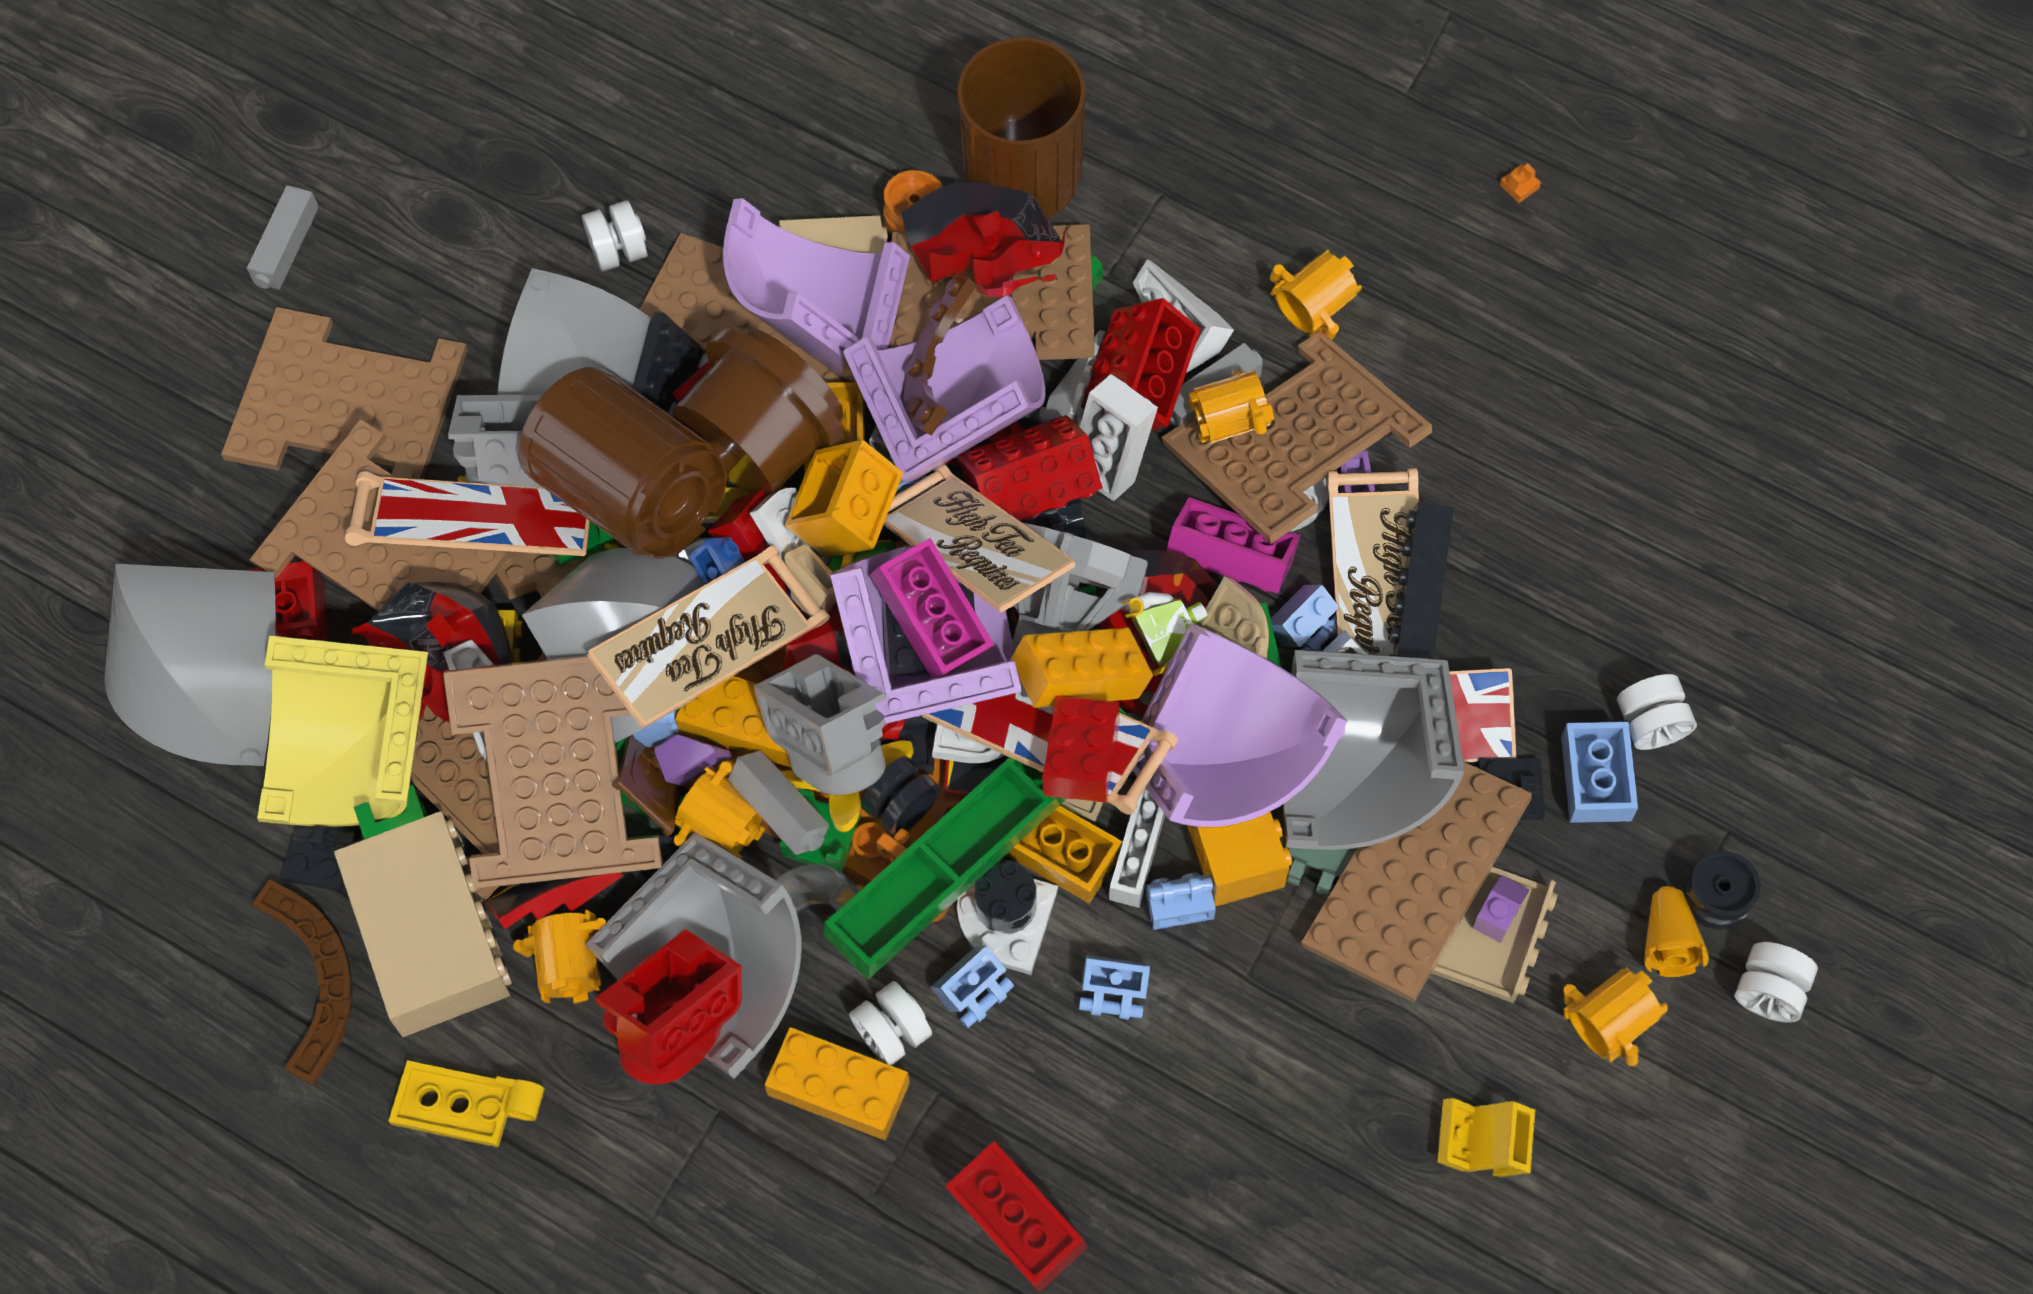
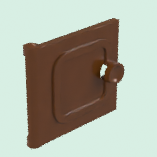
(648, 786)

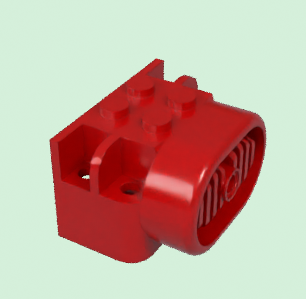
(664, 1015)

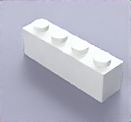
(1137, 852)

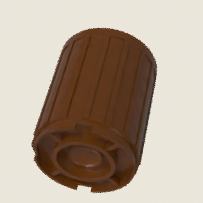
(1024, 120)
(622, 462)

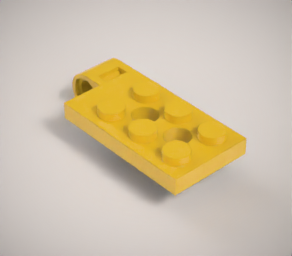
(487, 1110)

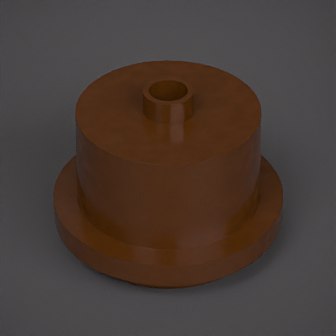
(760, 409)

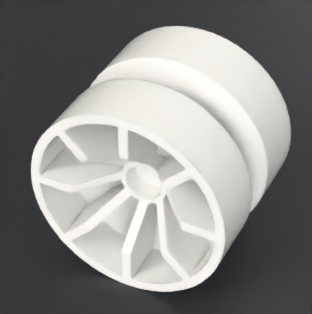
(622, 233)
(1656, 711)
(1776, 982)
(899, 1018)

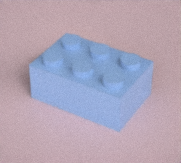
(1599, 772)

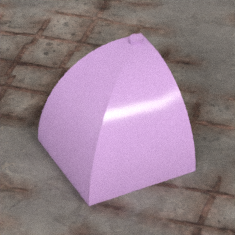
(810, 290)
(981, 375)
(978, 680)
(1242, 732)

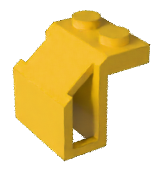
(1487, 1137)

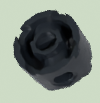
(1005, 898)

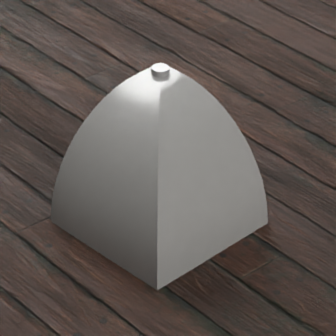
(566, 328)
(603, 600)
(192, 659)
(1395, 755)
(732, 911)

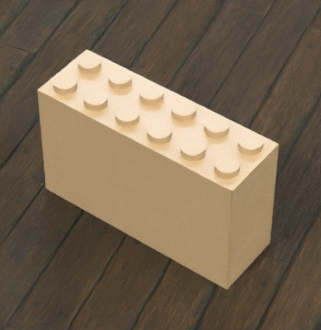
(423, 923)

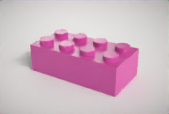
(1231, 546)
(931, 609)

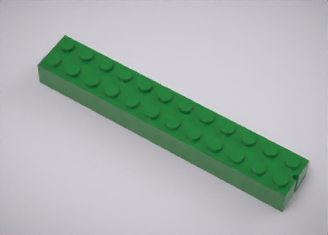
(940, 866)

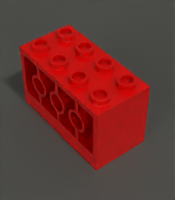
(300, 603)
(1016, 1216)

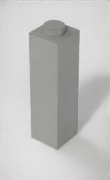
(282, 237)
(1239, 359)
(778, 802)

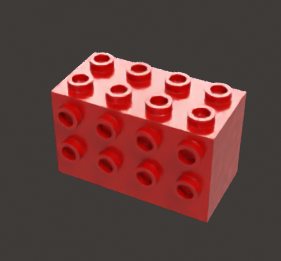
(1148, 351)
(1034, 468)

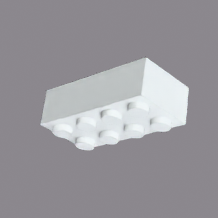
(1118, 432)

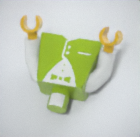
(1162, 624)

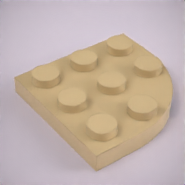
(1237, 617)

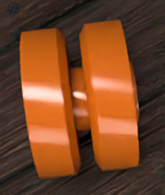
(903, 192)

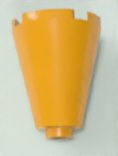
(1673, 936)

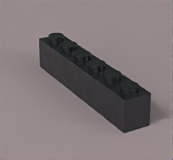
(1421, 581)

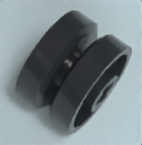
(900, 796)
(1722, 890)

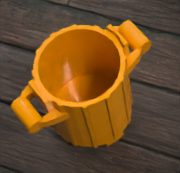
(1315, 293)
(1231, 407)
(718, 812)
(561, 957)
(1614, 1014)

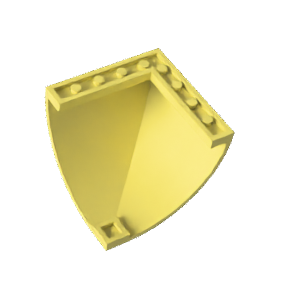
(339, 731)

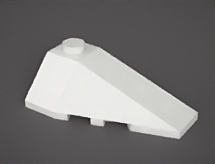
(1215, 331)
(1070, 392)

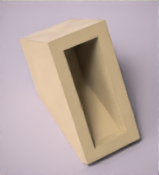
(813, 576)

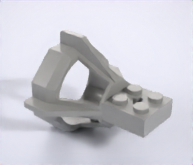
(1060, 606)

